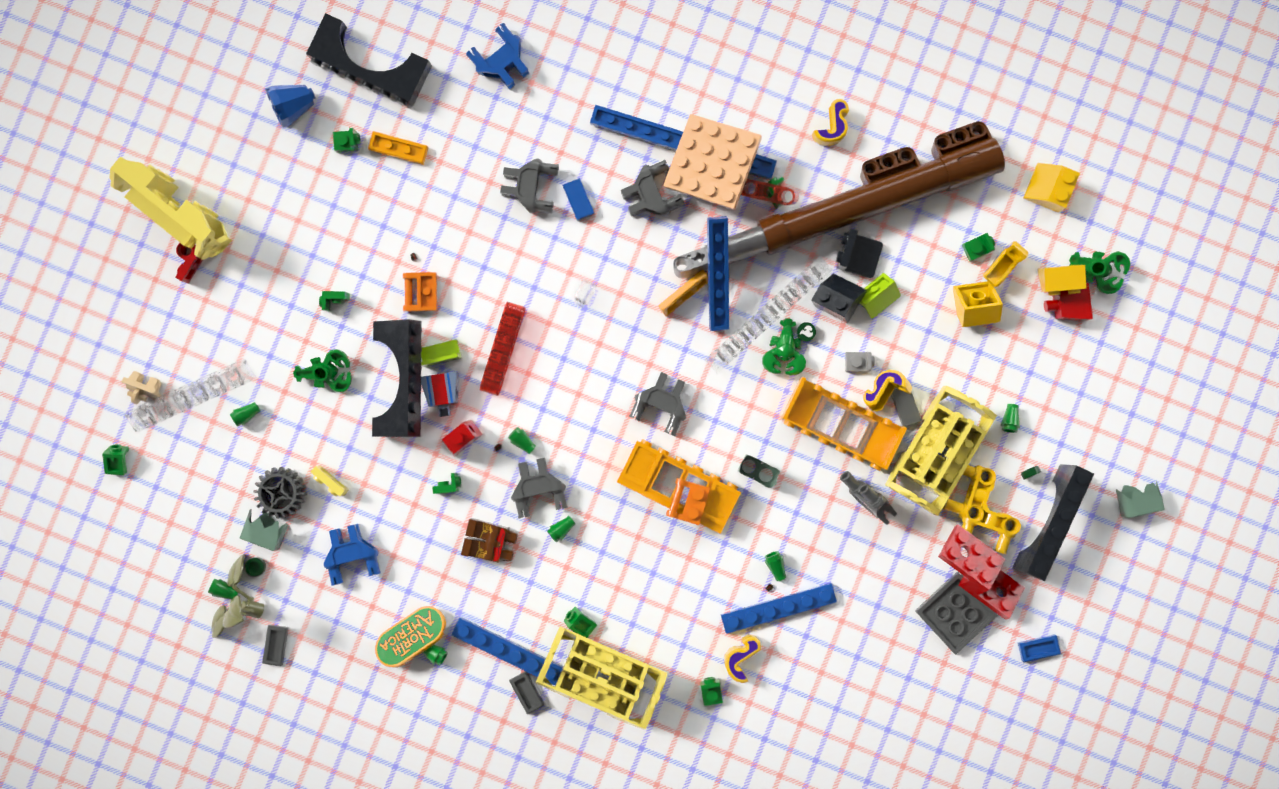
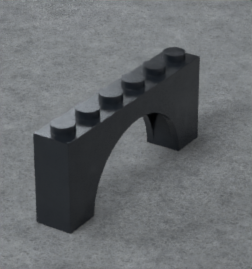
(400, 83)
(404, 415)
(1071, 488)

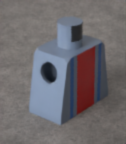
(441, 391)

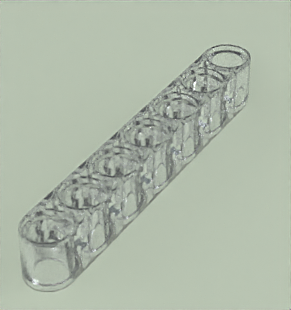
(190, 395)

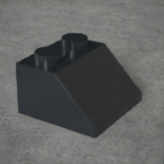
(838, 297)

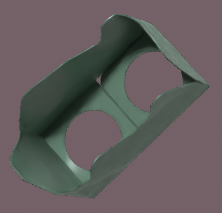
(755, 474)
(1136, 503)
(263, 532)

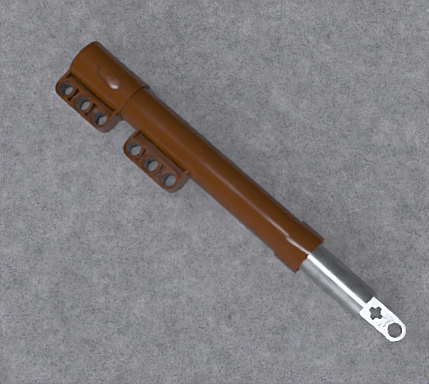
(881, 191)

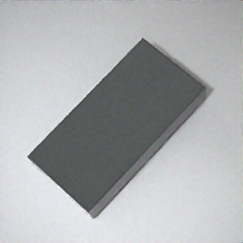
(905, 407)
(275, 645)
(526, 692)

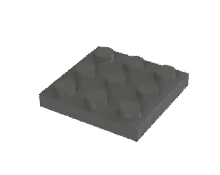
(955, 614)

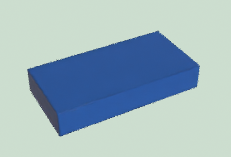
(578, 199)
(1039, 648)

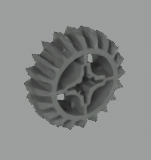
(276, 499)

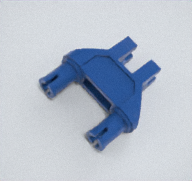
(502, 60)
(349, 551)

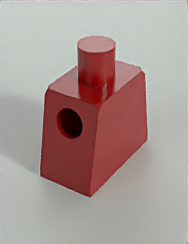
(1071, 306)
(461, 437)

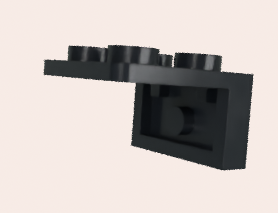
(859, 254)

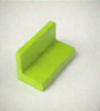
(880, 295)
(440, 353)

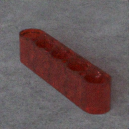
(761, 192)
(502, 348)

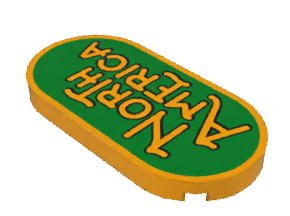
(410, 637)

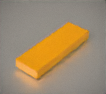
(398, 148)
(684, 293)

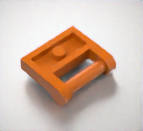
(425, 291)
(694, 504)

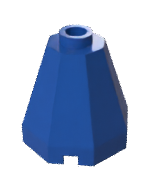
(290, 101)

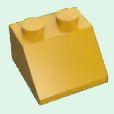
(1051, 186)
(1062, 278)
(977, 304)

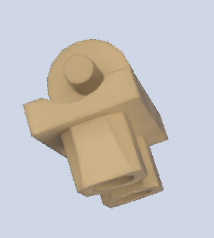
(135, 384)

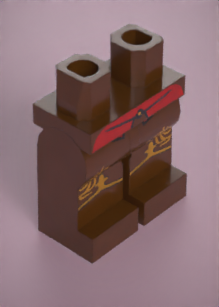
(495, 539)

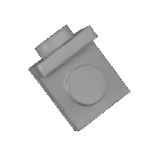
(859, 361)

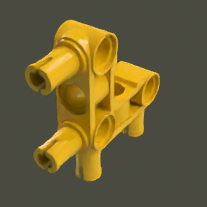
(977, 498)

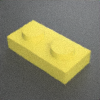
(323, 476)

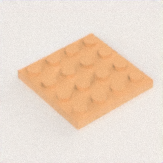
(712, 161)

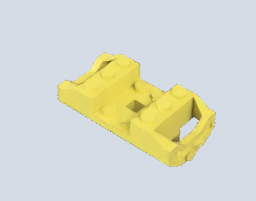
(152, 195)
(941, 430)
(611, 696)

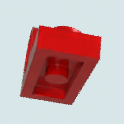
(187, 270)

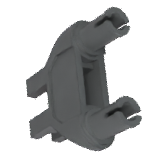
(527, 184)
(649, 194)
(662, 400)
(537, 485)
(867, 497)

